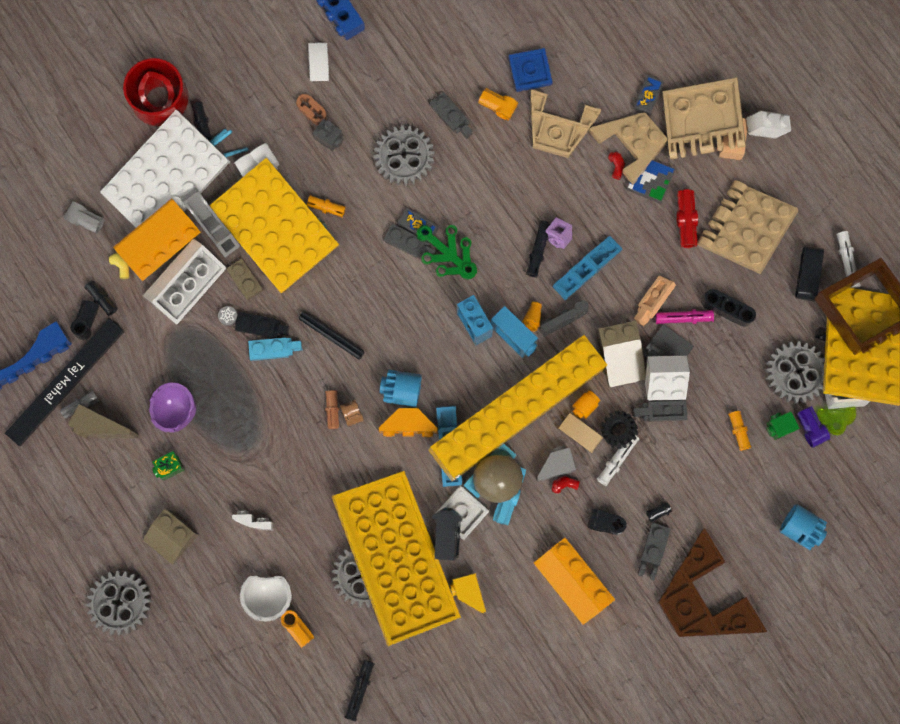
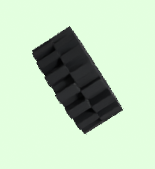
(626, 437)

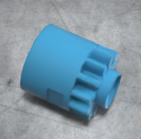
(401, 388)
(804, 527)

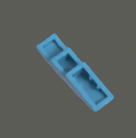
(587, 267)
(446, 423)

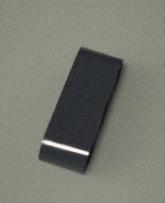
(809, 273)
(738, 307)

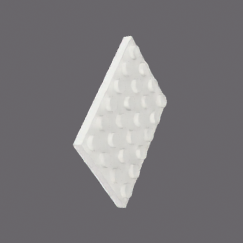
(165, 168)

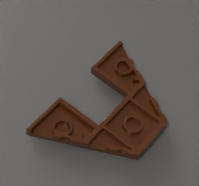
(686, 607)

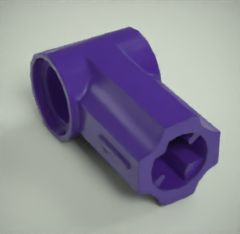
(814, 431)

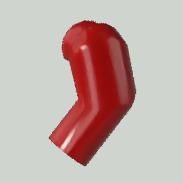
(619, 163)
(562, 482)

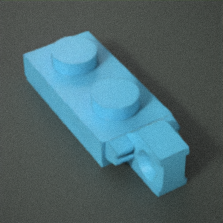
(273, 348)

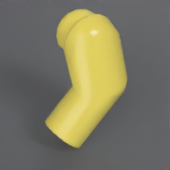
(117, 260)

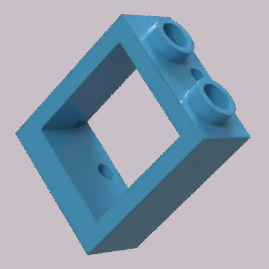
(473, 315)
(514, 332)

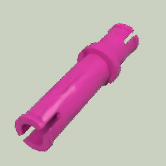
(684, 317)

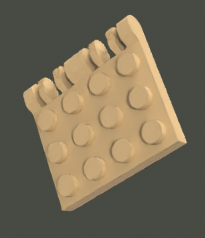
(703, 114)
(751, 229)

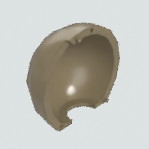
(497, 478)

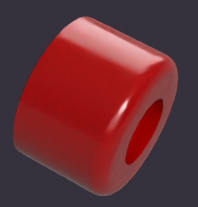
(150, 75)

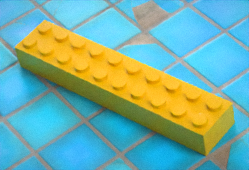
(517, 408)

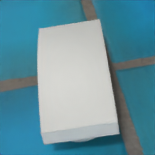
(318, 62)
(248, 520)

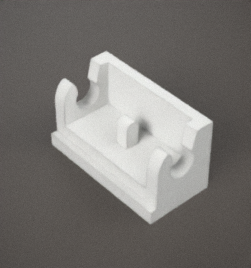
(843, 402)

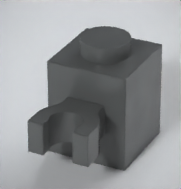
(328, 135)

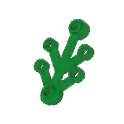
(449, 253)

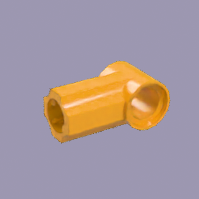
(502, 106)
(298, 630)

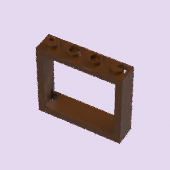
(890, 283)

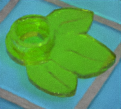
(838, 415)

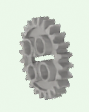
(403, 139)
(781, 379)
(343, 577)
(136, 606)

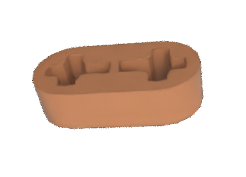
(314, 107)

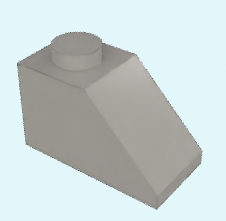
(558, 464)

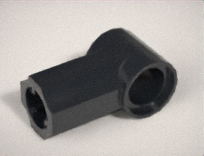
(85, 318)

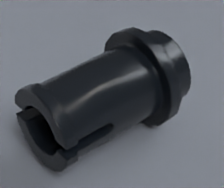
(659, 511)

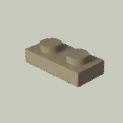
(244, 279)

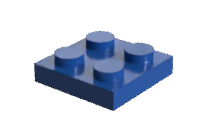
(530, 70)

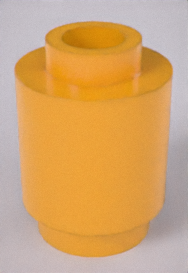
(585, 405)

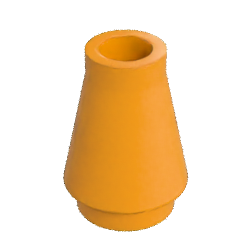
(533, 316)

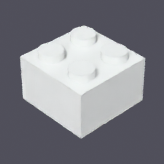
(667, 377)

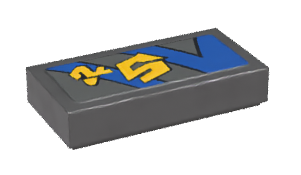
(648, 95)
(412, 221)

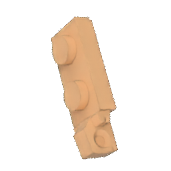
(653, 299)

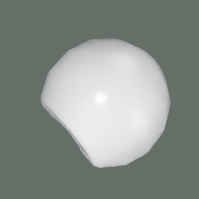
(265, 597)

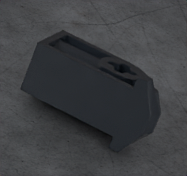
(447, 534)

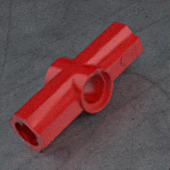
(687, 218)

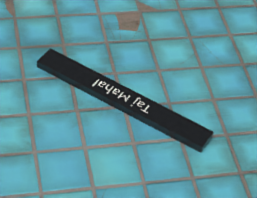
(64, 382)

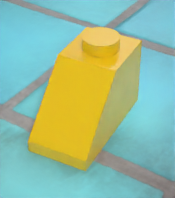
(468, 592)

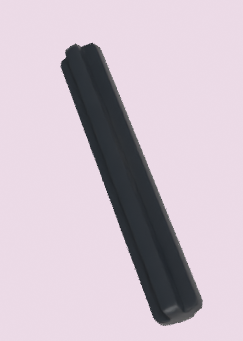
(331, 335)

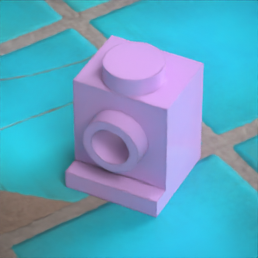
(557, 237)

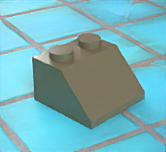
(169, 536)

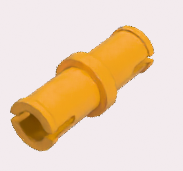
(326, 206)
(739, 430)

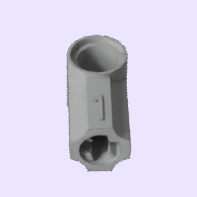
(80, 216)

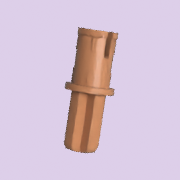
(332, 409)

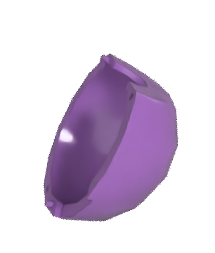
(172, 407)

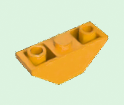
(408, 422)

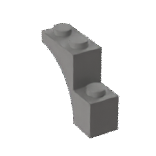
(210, 222)

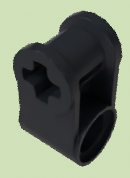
(602, 522)

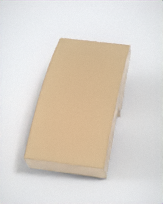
(580, 432)

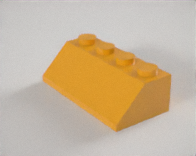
(157, 239)
(574, 581)

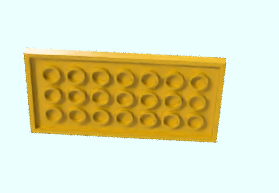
(395, 557)

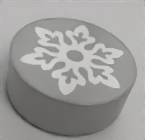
(227, 316)

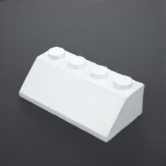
(184, 281)

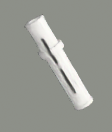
(846, 252)
(616, 461)

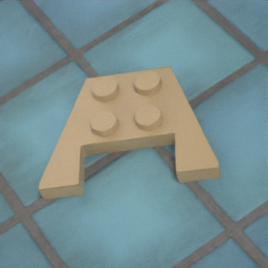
(555, 133)
(639, 136)

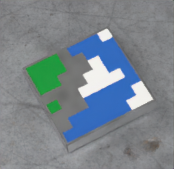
(653, 182)

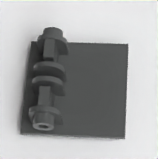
(667, 344)

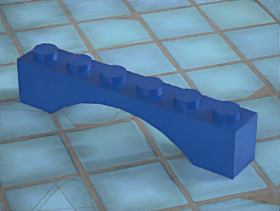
(48, 343)

